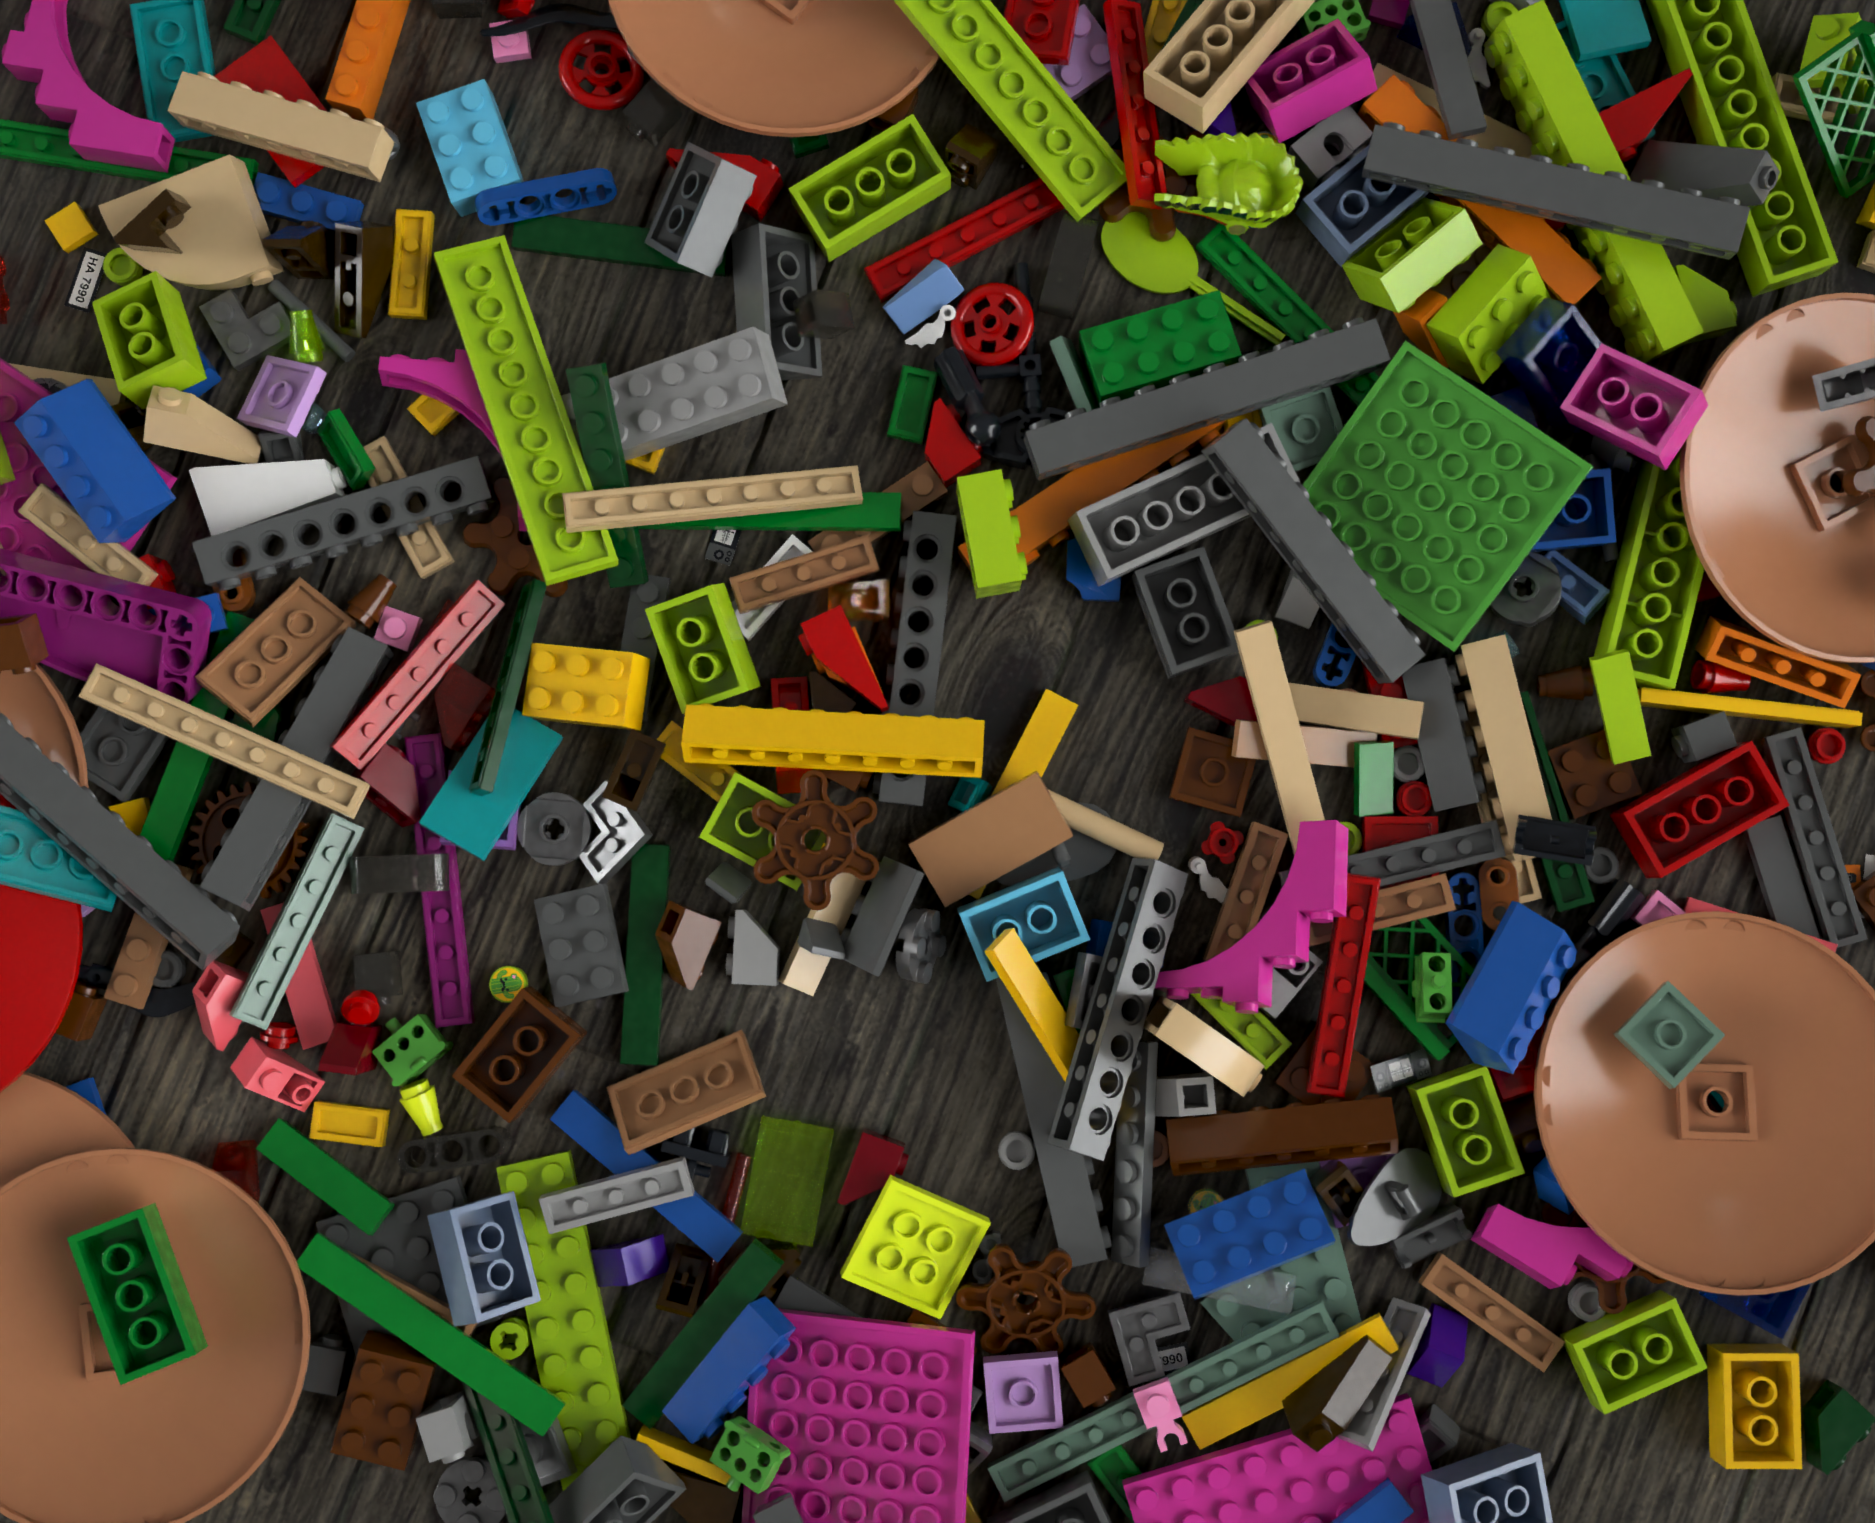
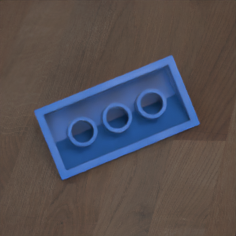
(95, 461)
(1511, 988)

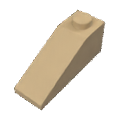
(192, 425)

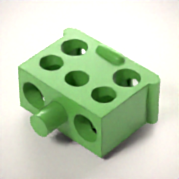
(1326, 11)
(1432, 987)
(420, 1054)
(746, 1458)

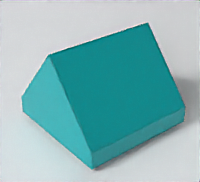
(969, 793)

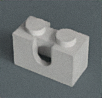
(1344, 132)
(447, 1428)

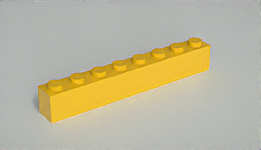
(833, 740)

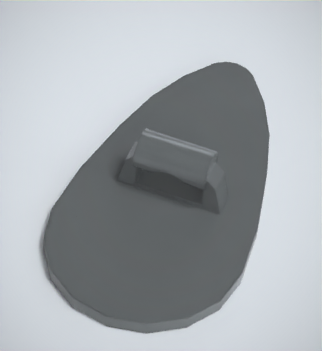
(1075, 857)
(1396, 1199)

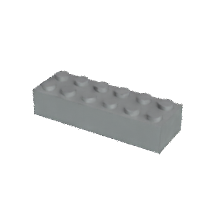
(693, 392)
(1160, 515)

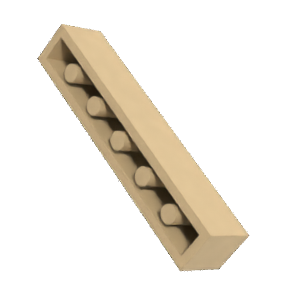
(281, 125)
(1504, 734)

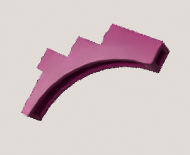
(97, 128)
(444, 381)
(1281, 938)
(1547, 1250)

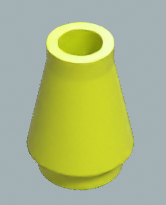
(422, 1106)

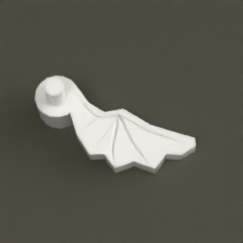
(1476, 59)
(932, 331)
(1211, 885)

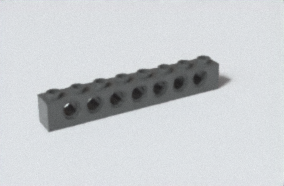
(939, 531)
(217, 551)
(1118, 1008)

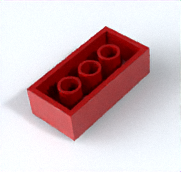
(1699, 810)

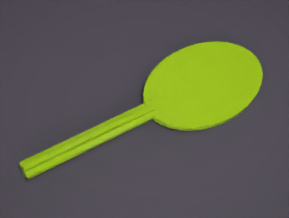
(1167, 267)

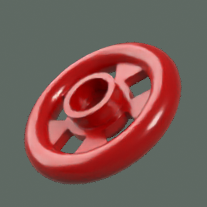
(599, 98)
(1005, 349)

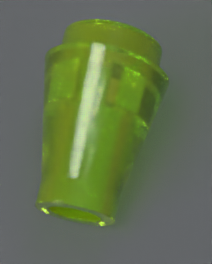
(304, 337)

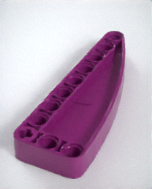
(97, 631)

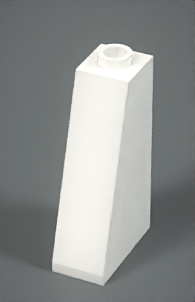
(259, 491)

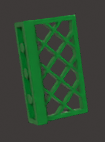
(1863, 41)
(1401, 1003)

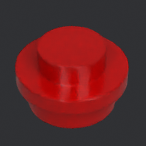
(1826, 745)
(1413, 798)
(361, 1007)
(279, 1035)

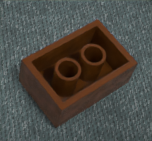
(519, 1054)
(383, 1402)

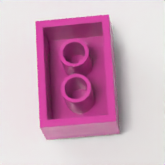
(1310, 80)
(1634, 406)

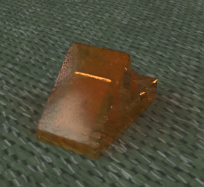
(861, 600)

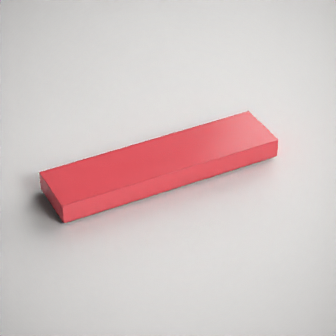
(307, 993)

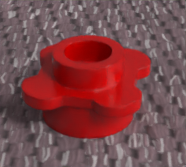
(1232, 839)

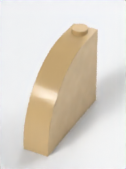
(218, 233)
(1204, 1046)

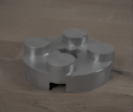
(1536, 607)
(542, 812)
(920, 946)
(451, 1493)

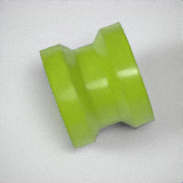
(516, 1332)

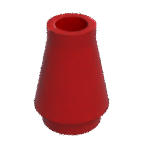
(1715, 678)

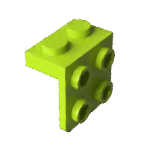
(1824, 34)

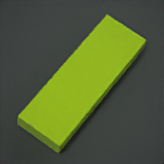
(1620, 706)
(1251, 1031)

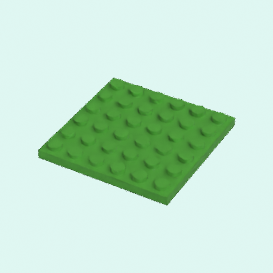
(1440, 492)

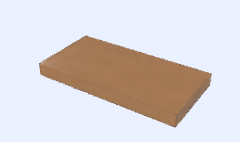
(275, 652)
(990, 839)
(685, 1092)

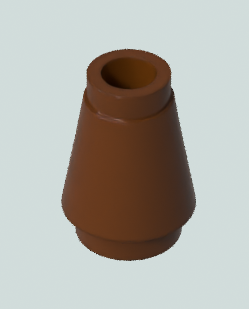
(371, 601)
(1566, 683)

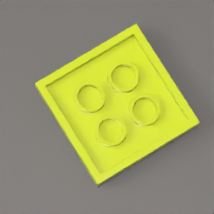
(915, 1247)

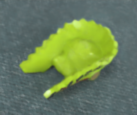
(1238, 180)

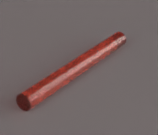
(730, 1211)

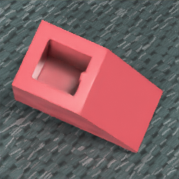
(214, 1000)
(276, 1075)

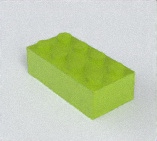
(870, 188)

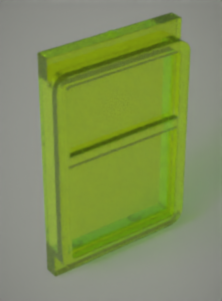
(787, 1181)

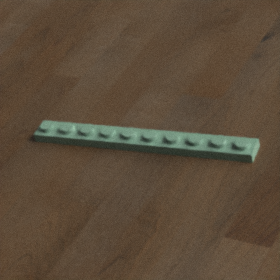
(1192, 1386)

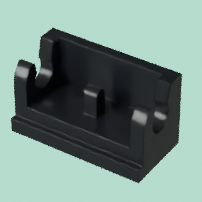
(1555, 840)

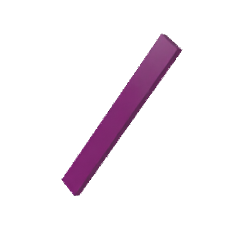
(441, 908)

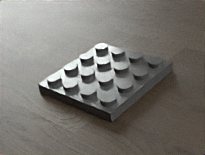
(399, 1246)

